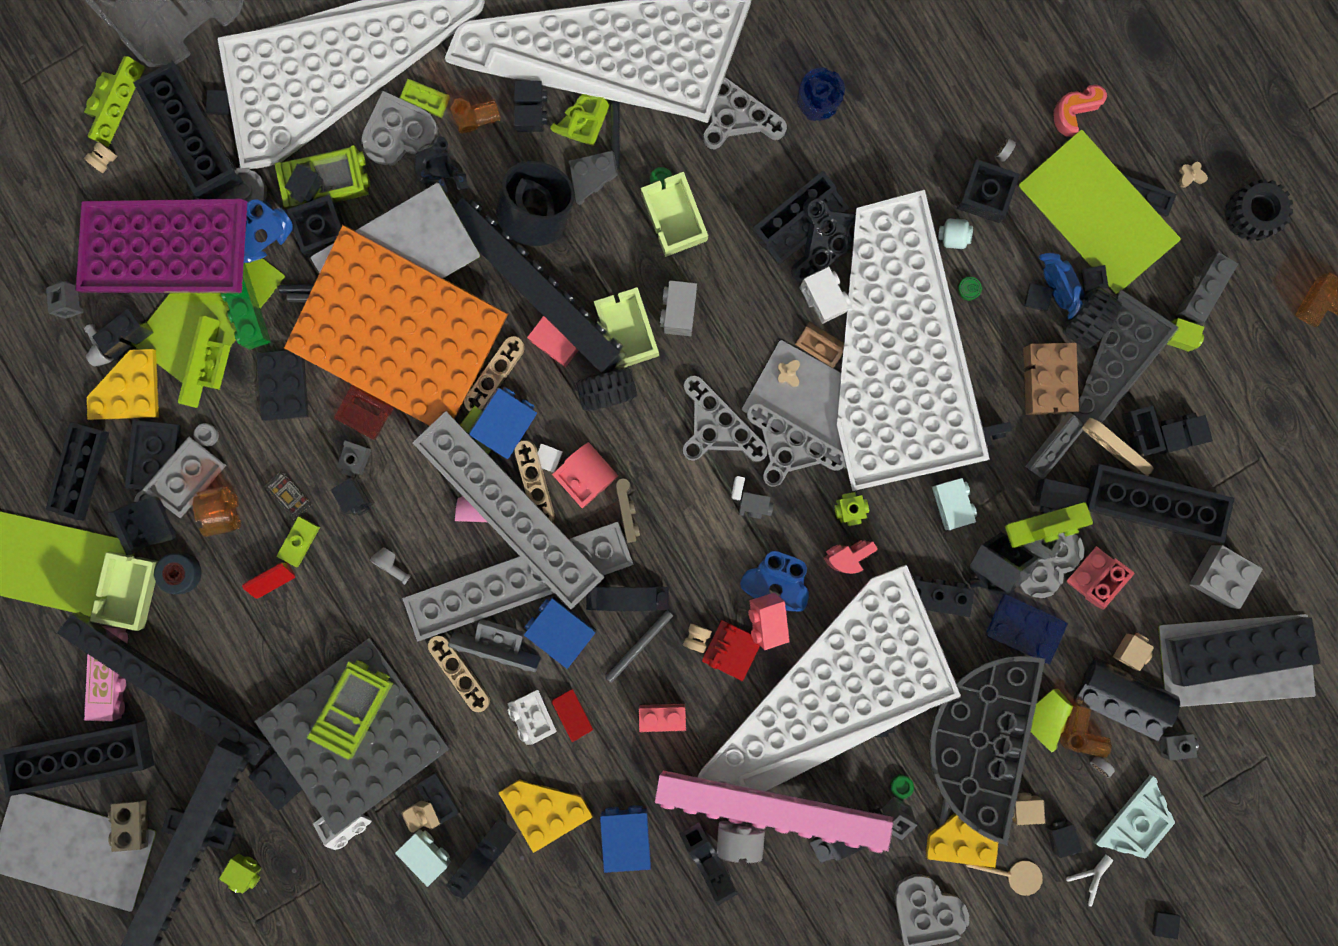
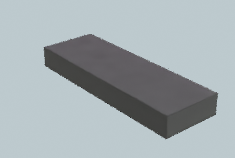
(1055, 445)

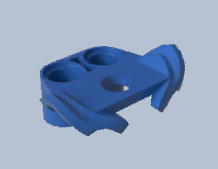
(273, 221)
(1064, 283)
(794, 593)

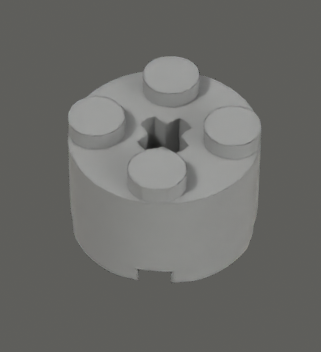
(740, 842)

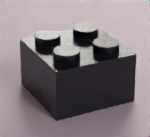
(988, 191)
(316, 224)

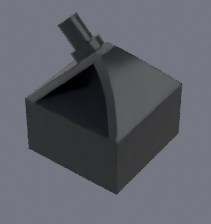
(1001, 566)

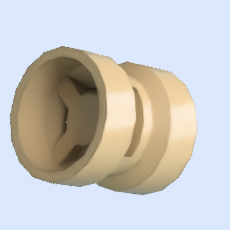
(95, 159)
(699, 633)

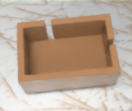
(1053, 380)

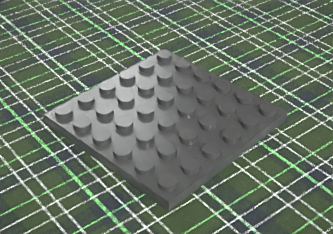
(391, 753)

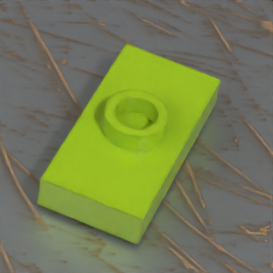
(425, 98)
(298, 541)

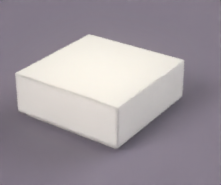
(549, 457)
(737, 488)

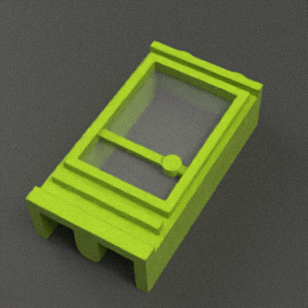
(339, 169)
(350, 709)

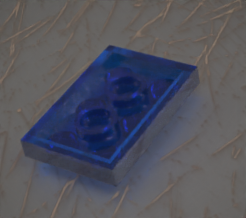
(1026, 628)

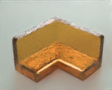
(1320, 298)

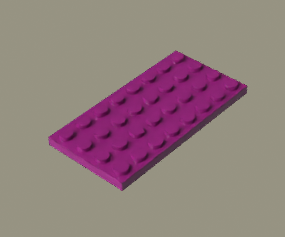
(162, 246)

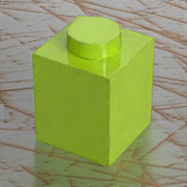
(1188, 335)

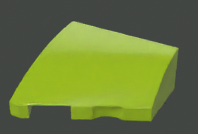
(583, 119)
(1050, 718)

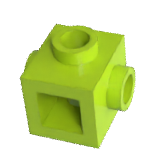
(842, 509)

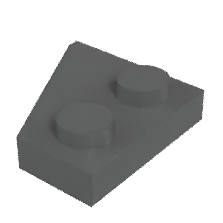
(592, 173)

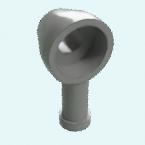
(95, 355)
(384, 559)

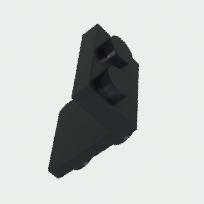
(141, 524)

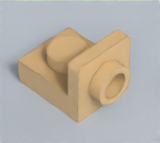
(420, 815)

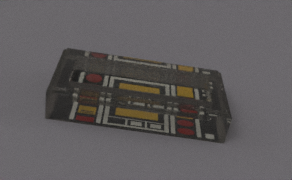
(288, 495)

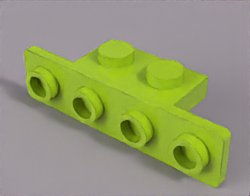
(111, 99)
(205, 362)
(1049, 525)

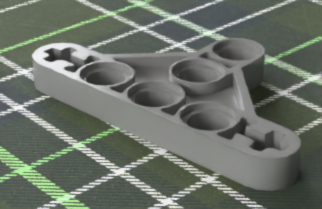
(742, 117)
(725, 434)
(800, 453)

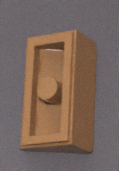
(821, 344)

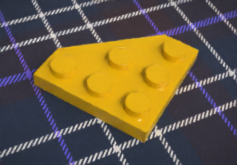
(127, 389)
(543, 811)
(960, 844)

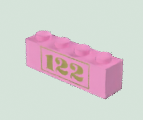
(104, 687)

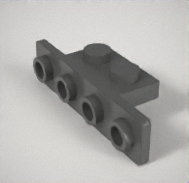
(496, 643)

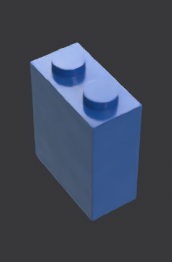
(503, 422)
(559, 632)
(625, 839)

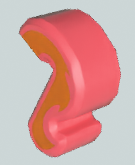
(1076, 103)

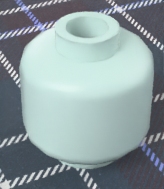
(956, 233)

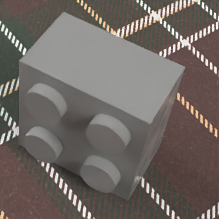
(680, 307)
(1225, 576)

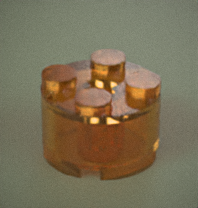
(216, 511)

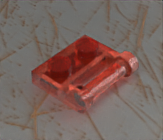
(360, 418)

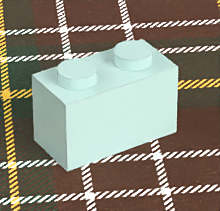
(954, 504)
(424, 857)

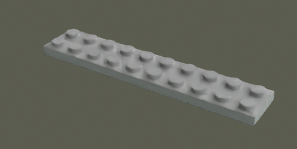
(508, 510)
(505, 586)

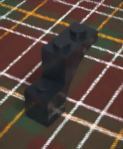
(481, 859)

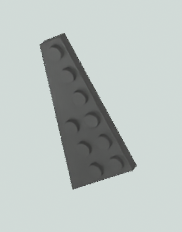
(1123, 357)

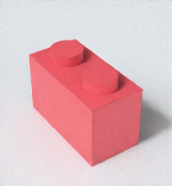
(552, 342)
(769, 621)
(662, 717)

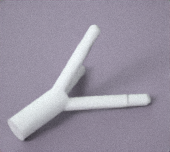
(1098, 872)

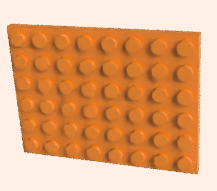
(395, 328)

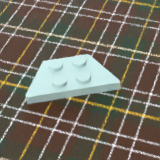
(1139, 822)

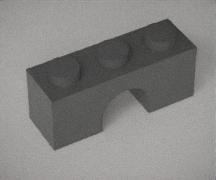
(1213, 279)

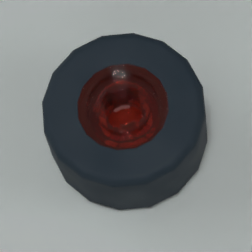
(185, 577)

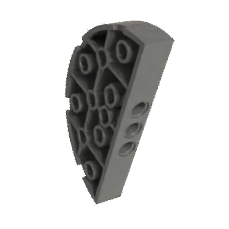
(983, 742)

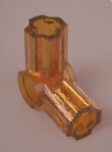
(470, 117)
(1086, 743)

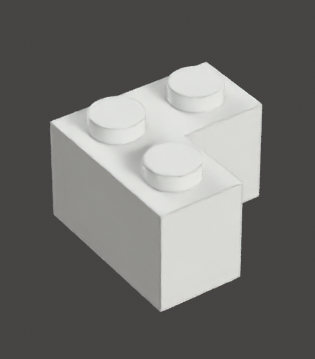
(824, 294)

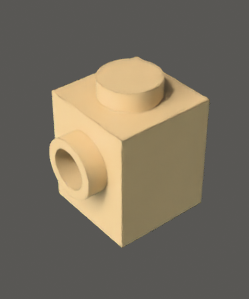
(1134, 651)
(1028, 810)

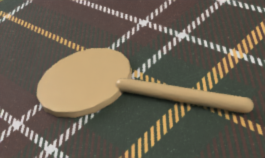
(1023, 876)

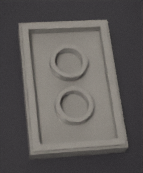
(183, 475)

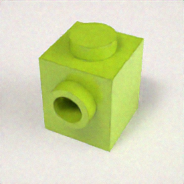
(241, 874)

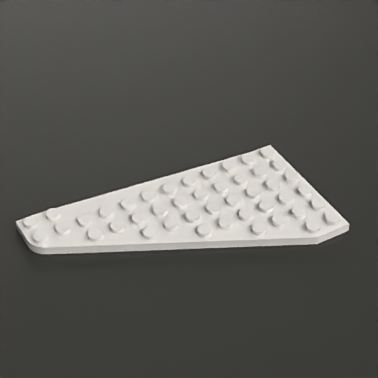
(627, 51)
(313, 70)
(853, 683)

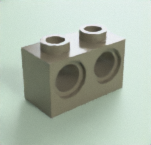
(136, 826)

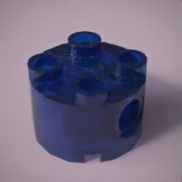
(820, 94)

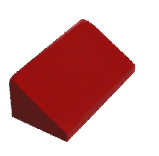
(269, 580)
(572, 715)

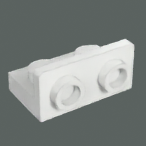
(531, 718)
(341, 838)

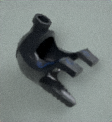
(434, 164)

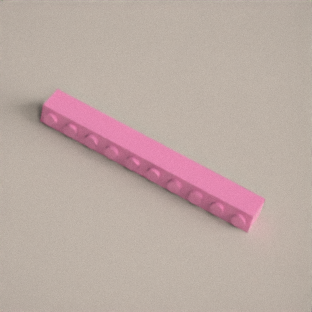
(775, 811)

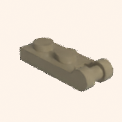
(627, 509)

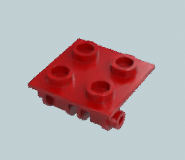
(731, 651)

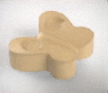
(1192, 173)
(788, 373)

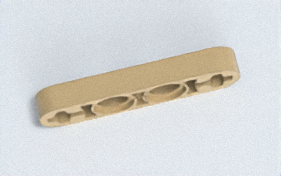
(490, 372)
(1117, 447)
(539, 481)
(455, 676)

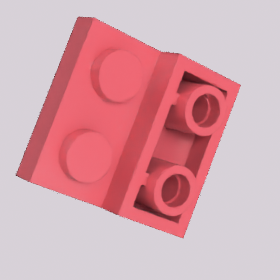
(585, 474)
(847, 561)
(1100, 578)

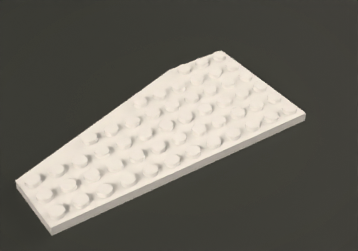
(903, 366)

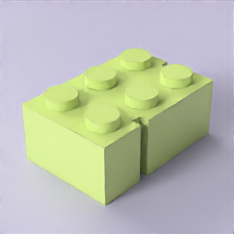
(674, 214)
(629, 325)
(129, 590)

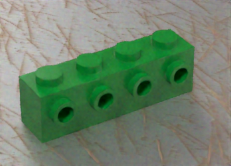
(246, 315)

